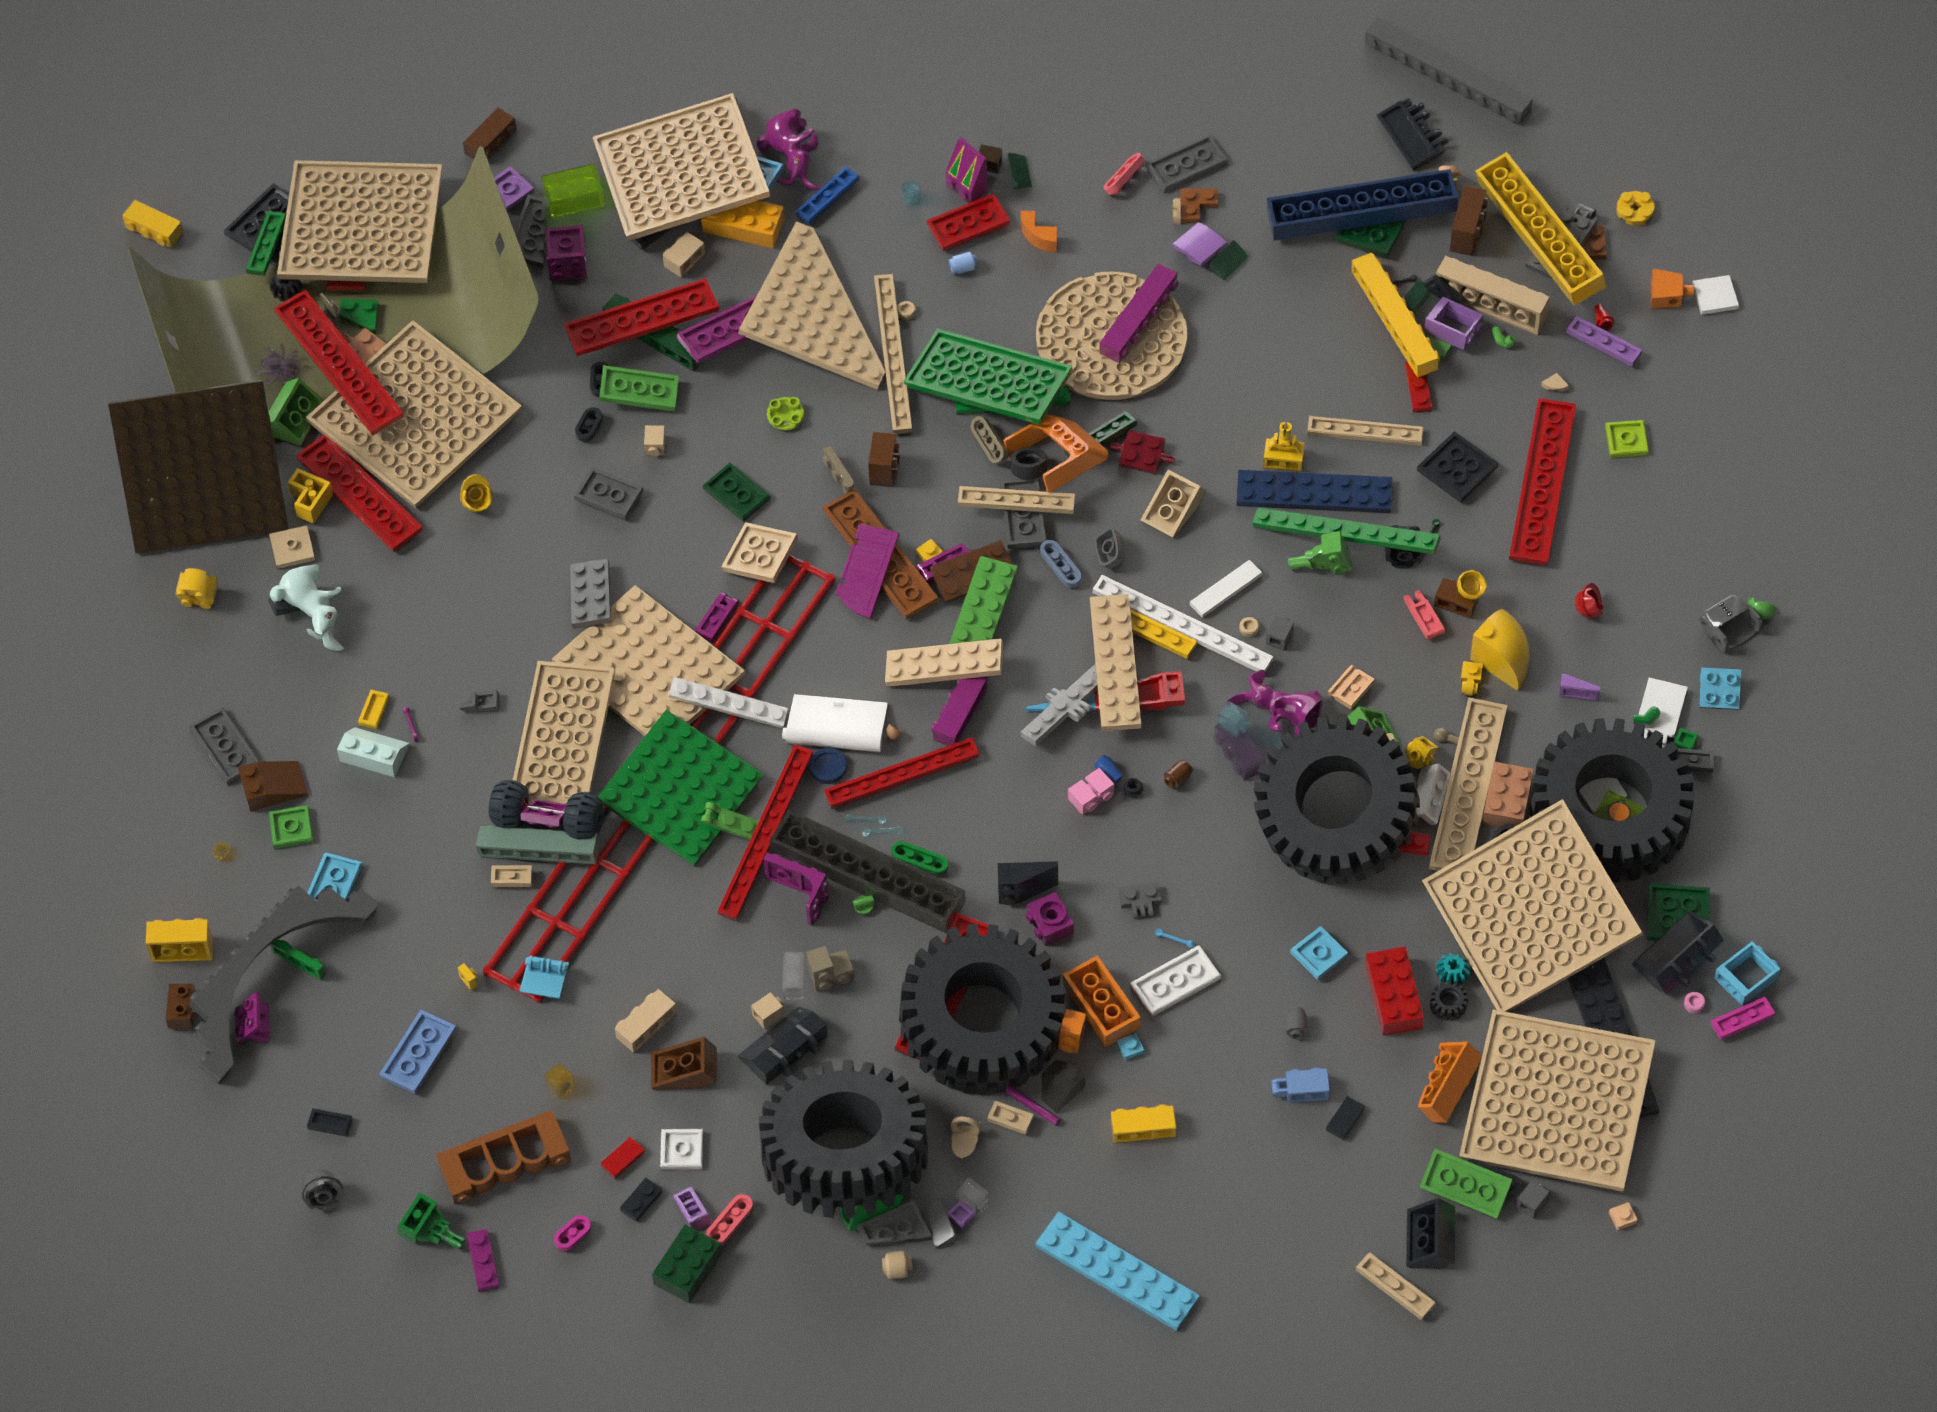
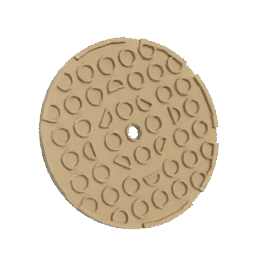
(1082, 315)

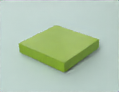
(1626, 439)

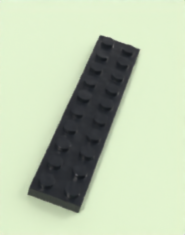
(1602, 1010)

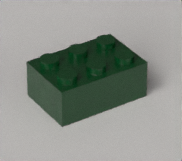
(686, 1263)

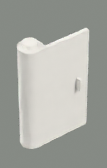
(836, 723)

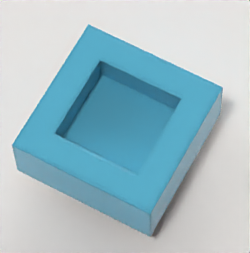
(1130, 1046)

